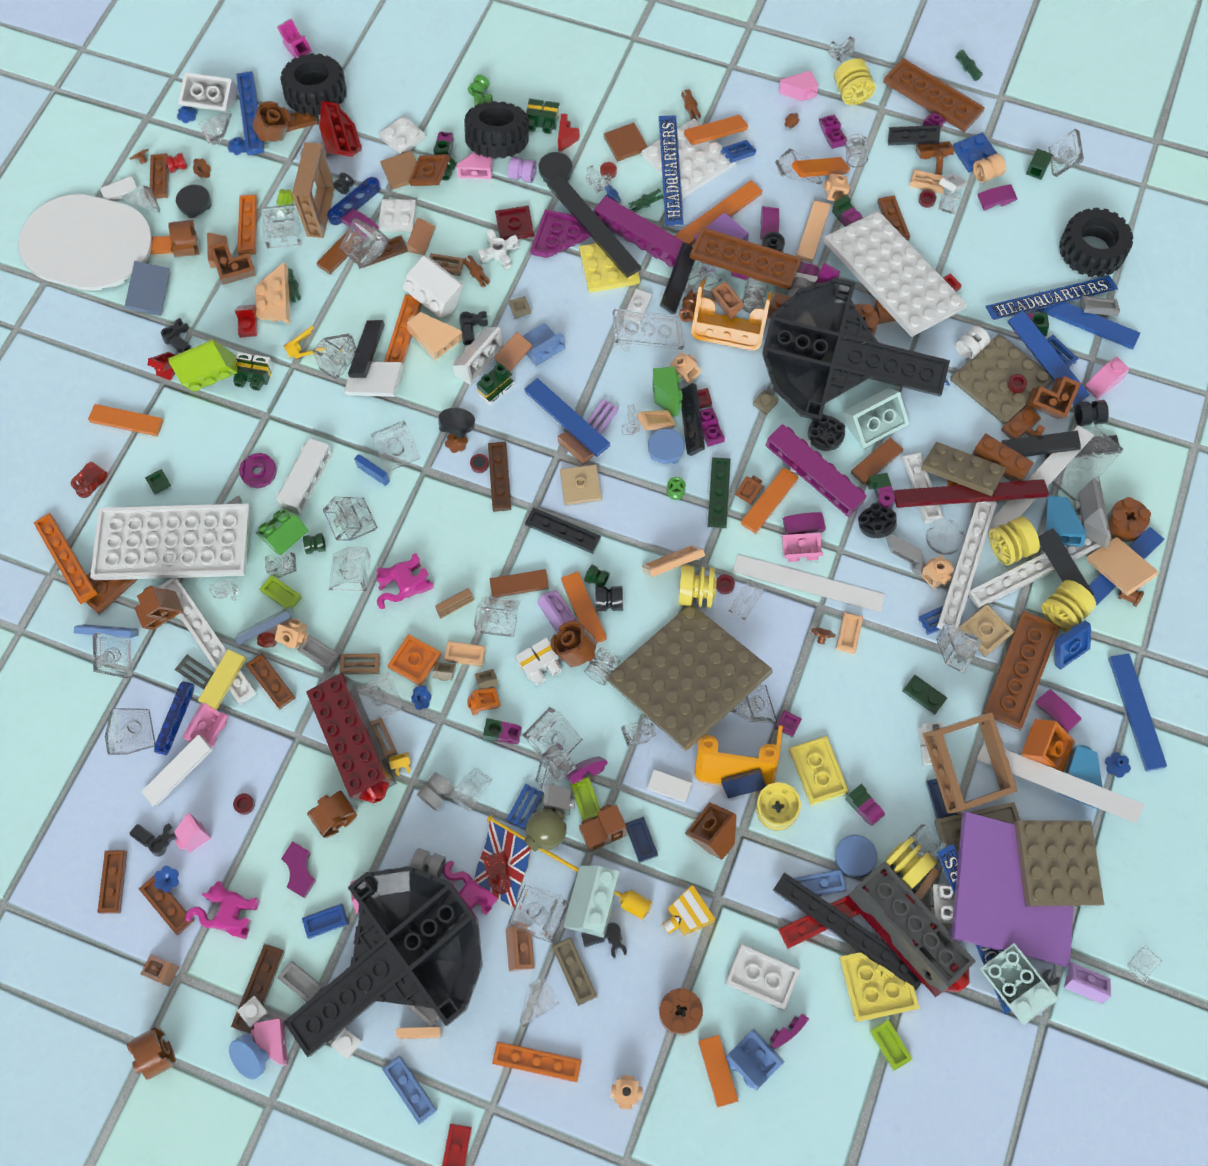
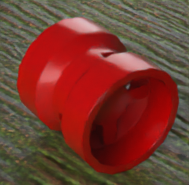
(176, 162)

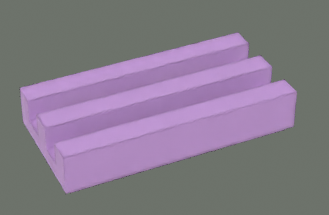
(608, 406)

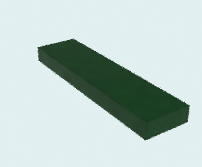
(719, 492)

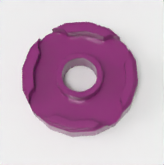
(261, 479)

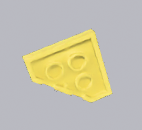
(601, 271)
(874, 989)

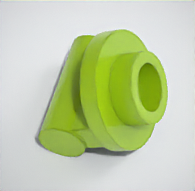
(285, 197)

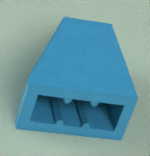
(1065, 521)
(1084, 765)

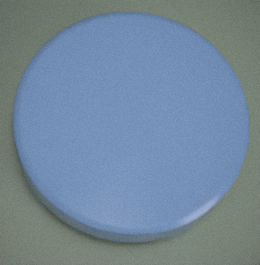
(666, 446)
(856, 856)
(248, 1057)

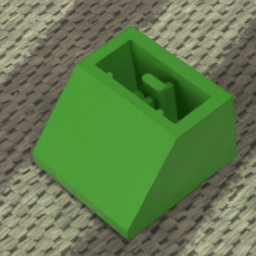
(667, 390)
(282, 531)

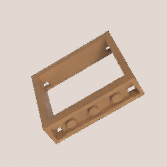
(313, 210)
(945, 772)

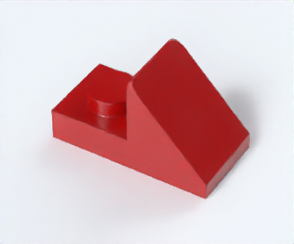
(566, 135)
(246, 321)
(162, 365)

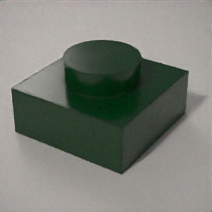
(158, 481)

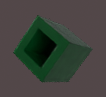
(1039, 164)

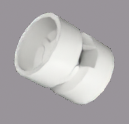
(971, 343)

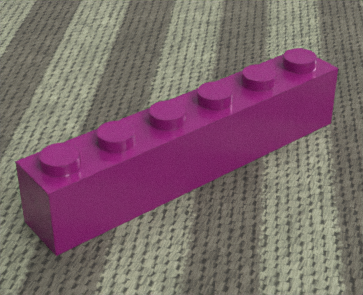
(638, 231)
(816, 470)

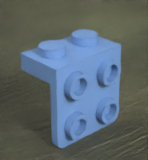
(544, 343)
(754, 1059)

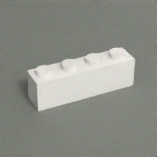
(304, 476)

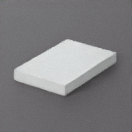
(380, 381)
(762, 977)

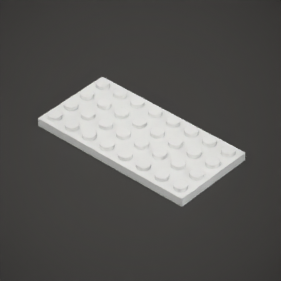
(895, 273)
(171, 542)

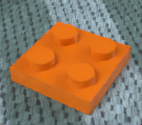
(414, 660)

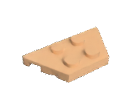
(273, 296)

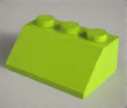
(204, 365)

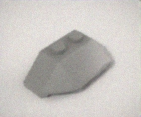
(1093, 513)

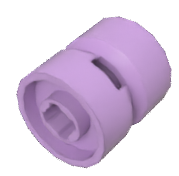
(524, 170)

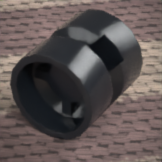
(774, 241)
(1093, 412)
(609, 598)

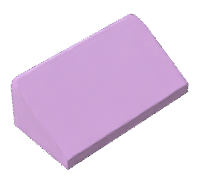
(555, 609)
(1088, 983)

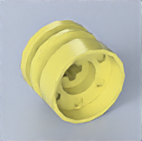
(854, 81)
(1014, 540)
(697, 586)
(1068, 605)
(787, 799)
(909, 863)

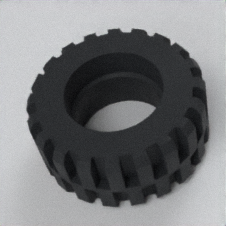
(308, 70)
(496, 129)
(1099, 224)

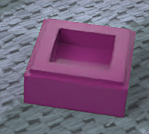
(789, 722)

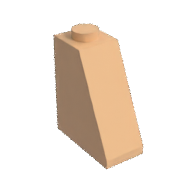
(433, 334)

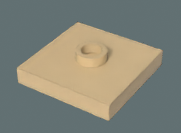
(580, 485)
(989, 628)

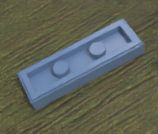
(108, 630)
(824, 882)
(409, 1089)

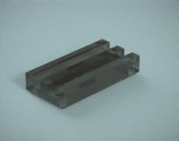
(183, 664)

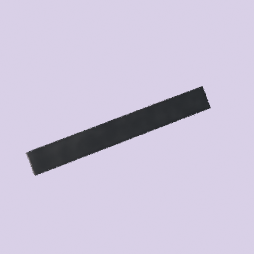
(594, 226)
(844, 927)

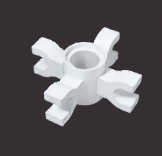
(503, 246)

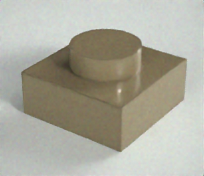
(519, 307)
(765, 402)
(444, 671)
(486, 679)

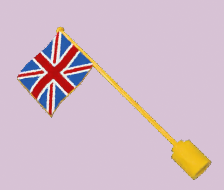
(517, 852)

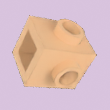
(836, 187)
(686, 367)
(937, 572)
(291, 633)
(626, 1102)

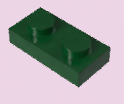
(924, 694)

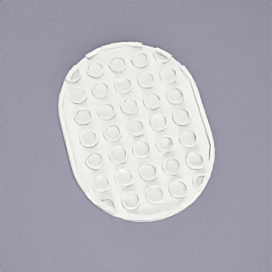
(84, 241)

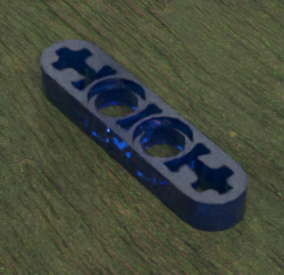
(351, 199)
(174, 718)

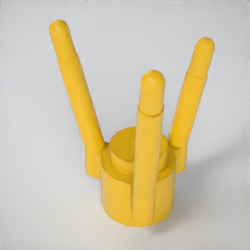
(293, 347)

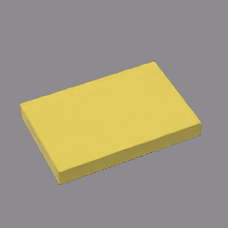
(818, 770)

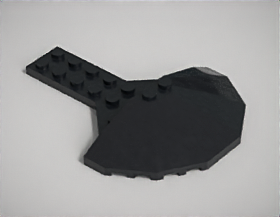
(824, 348)
(411, 948)

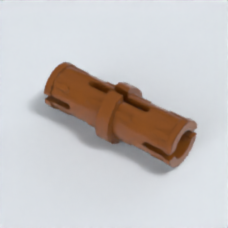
(690, 104)
(476, 271)

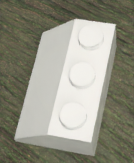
(207, 92)
(433, 287)
(478, 355)

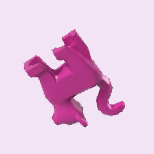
(406, 581)
(471, 892)
(228, 912)

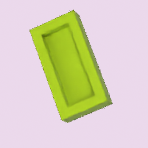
(280, 592)
(585, 799)
(891, 1045)

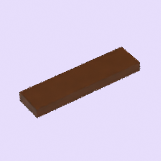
(499, 476)
(260, 981)

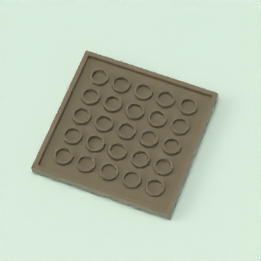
(689, 676)

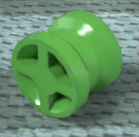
(674, 484)

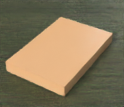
(672, 560)
(1122, 566)

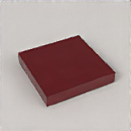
(514, 222)

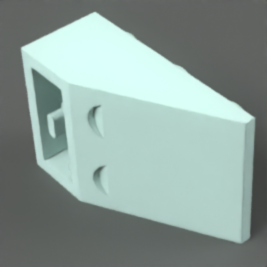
(1019, 984)

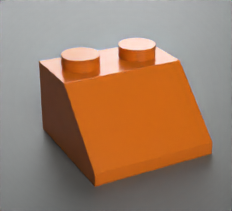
(1048, 744)

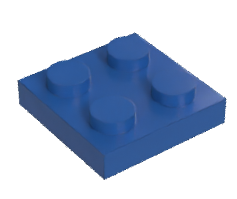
(973, 149)
(1072, 644)

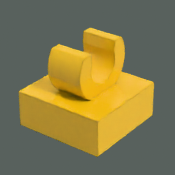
(399, 761)

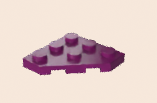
(557, 233)

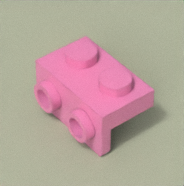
(802, 545)
(207, 723)

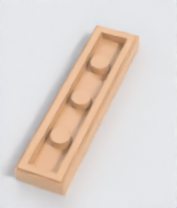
(813, 231)

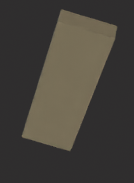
(574, 971)

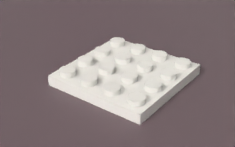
(697, 162)

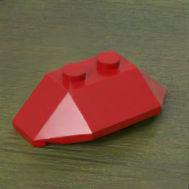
(338, 131)

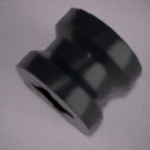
(343, 183)

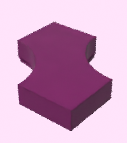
(297, 861)

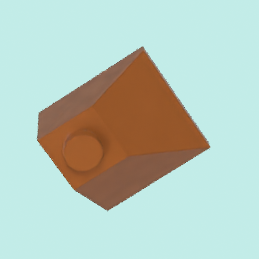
(714, 830)

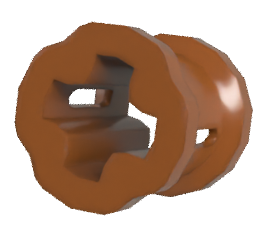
(687, 309)
(1134, 597)

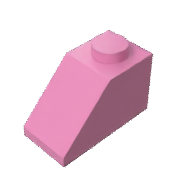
(800, 86)
(475, 167)
(1107, 377)
(190, 833)
(272, 1038)

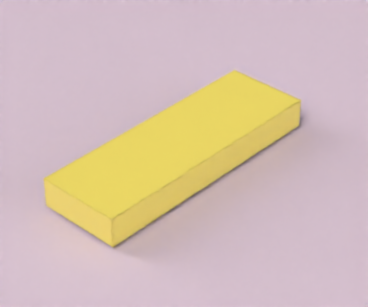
(222, 679)

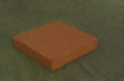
(625, 141)
(429, 170)

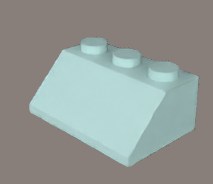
(876, 417)
(592, 900)

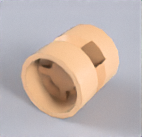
(990, 168)

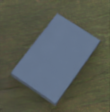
(147, 288)
(264, 625)

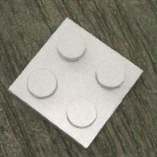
(402, 135)
(397, 215)

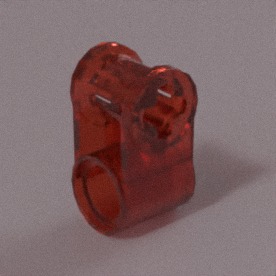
(90, 478)
(497, 868)

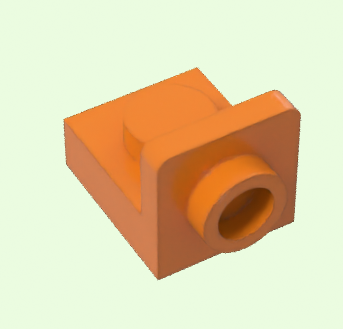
(483, 700)

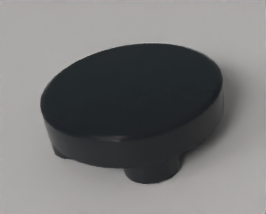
(553, 165)
(193, 200)
(456, 421)
(827, 433)
(877, 521)

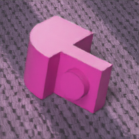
(293, 41)

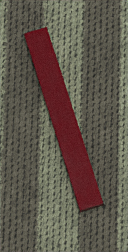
(963, 494)

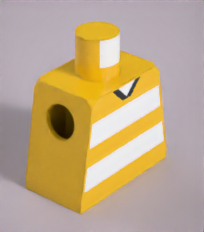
(688, 913)

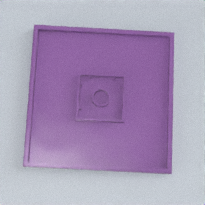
(991, 897)

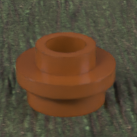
(791, 120)

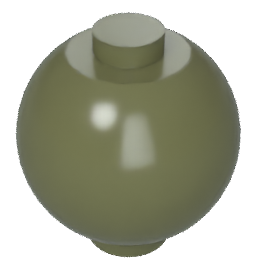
(545, 829)

